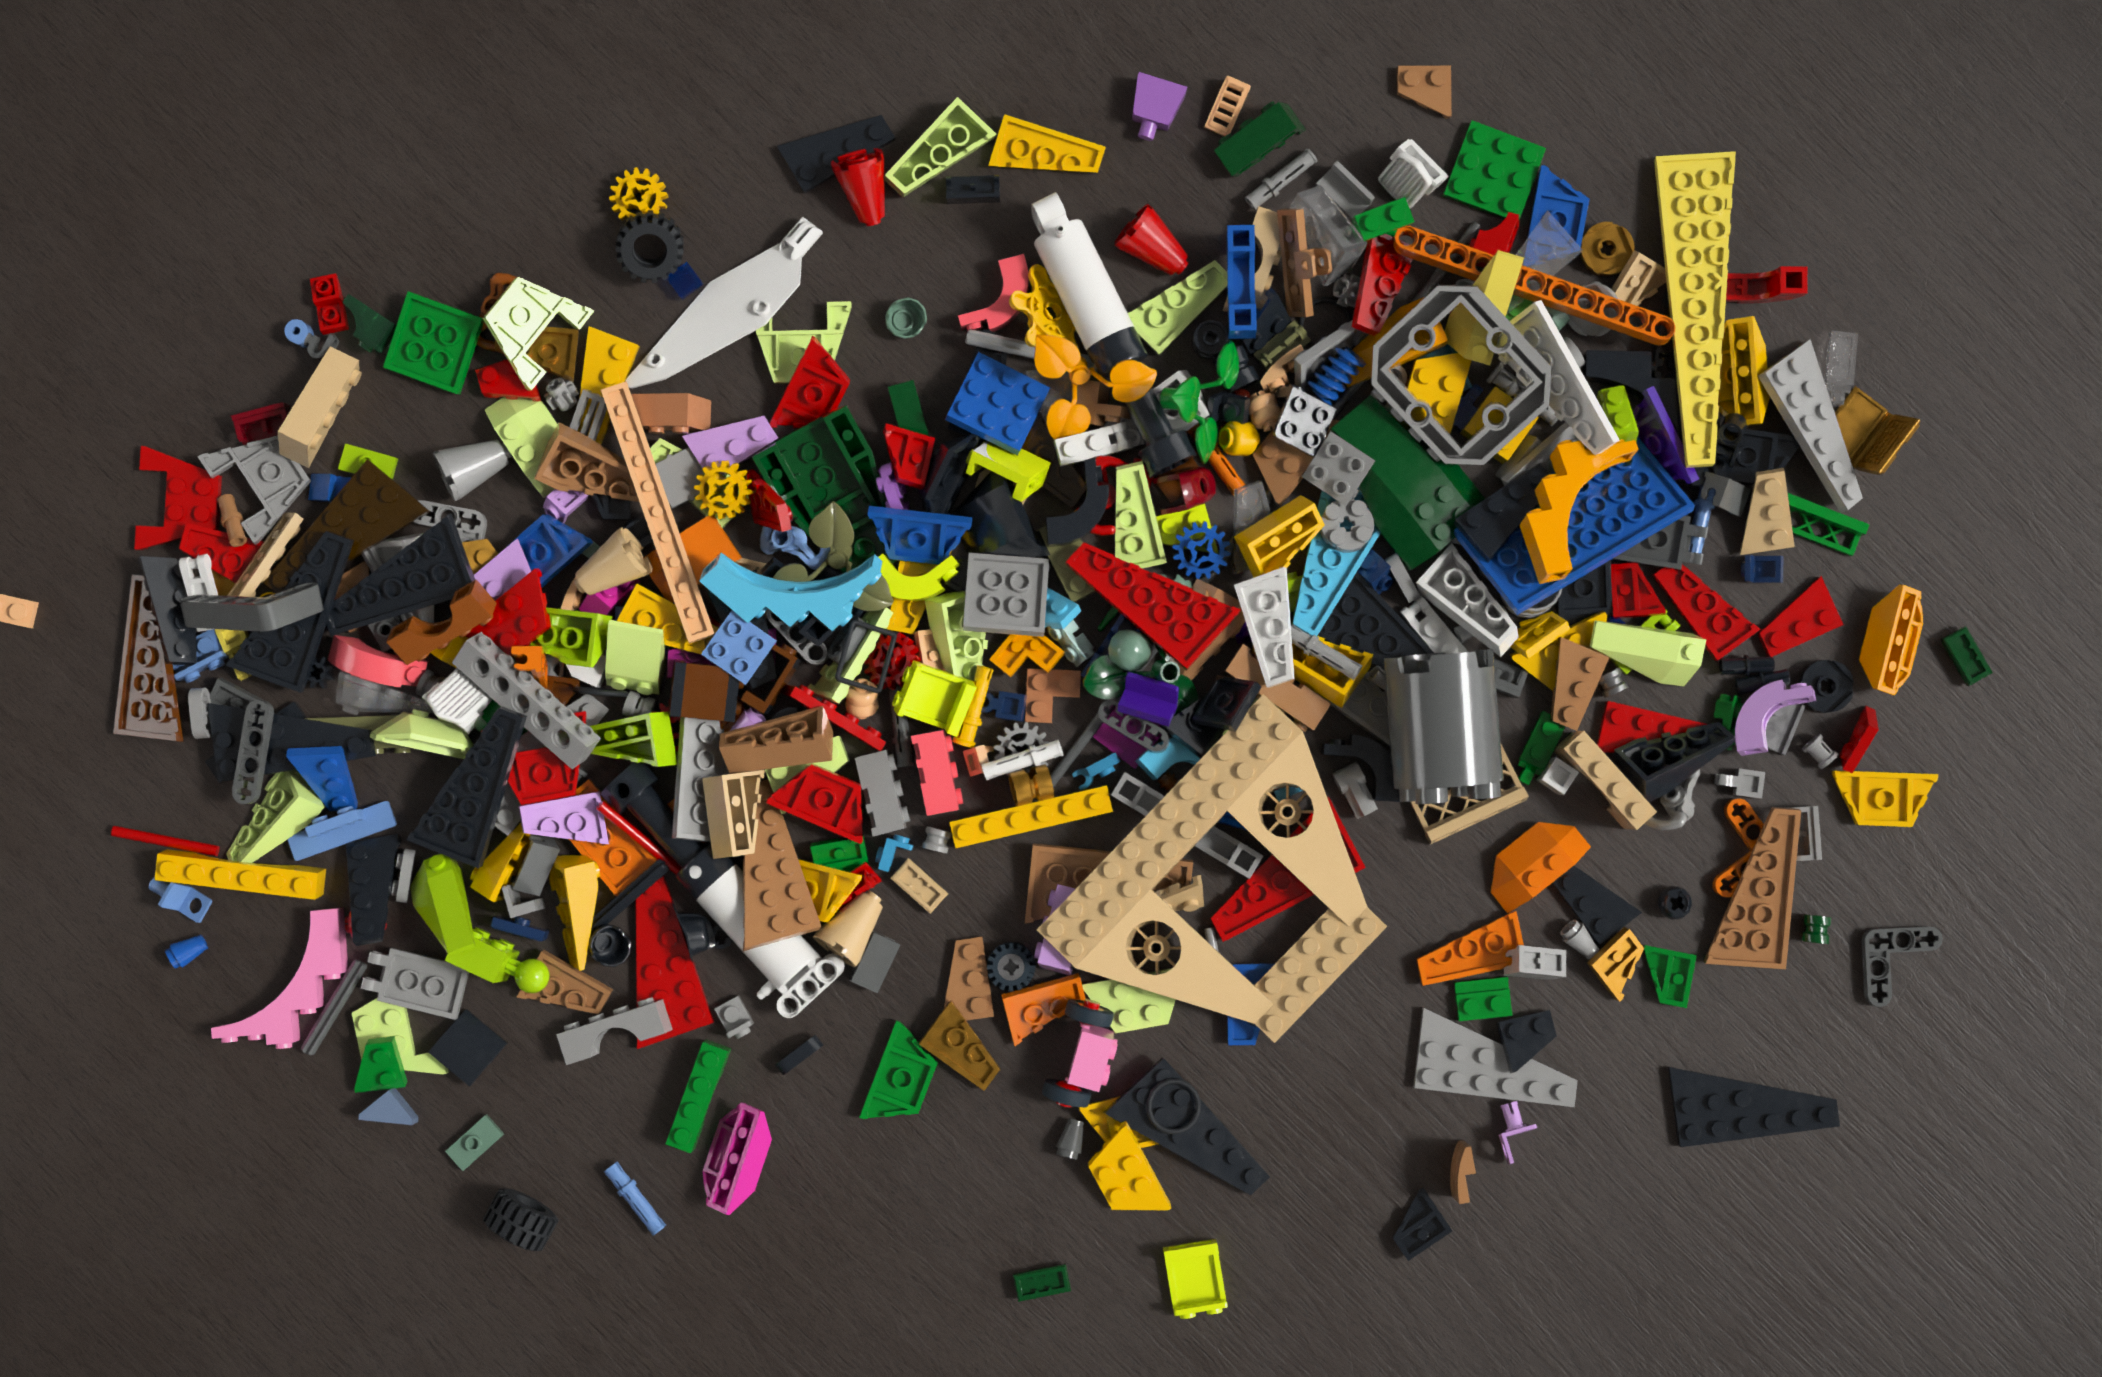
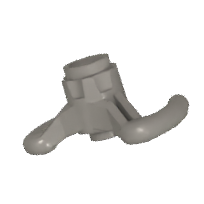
(1677, 804)

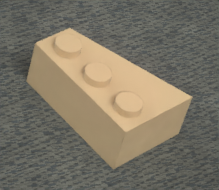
(732, 812)

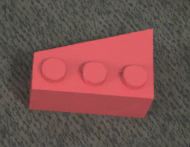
(937, 772)

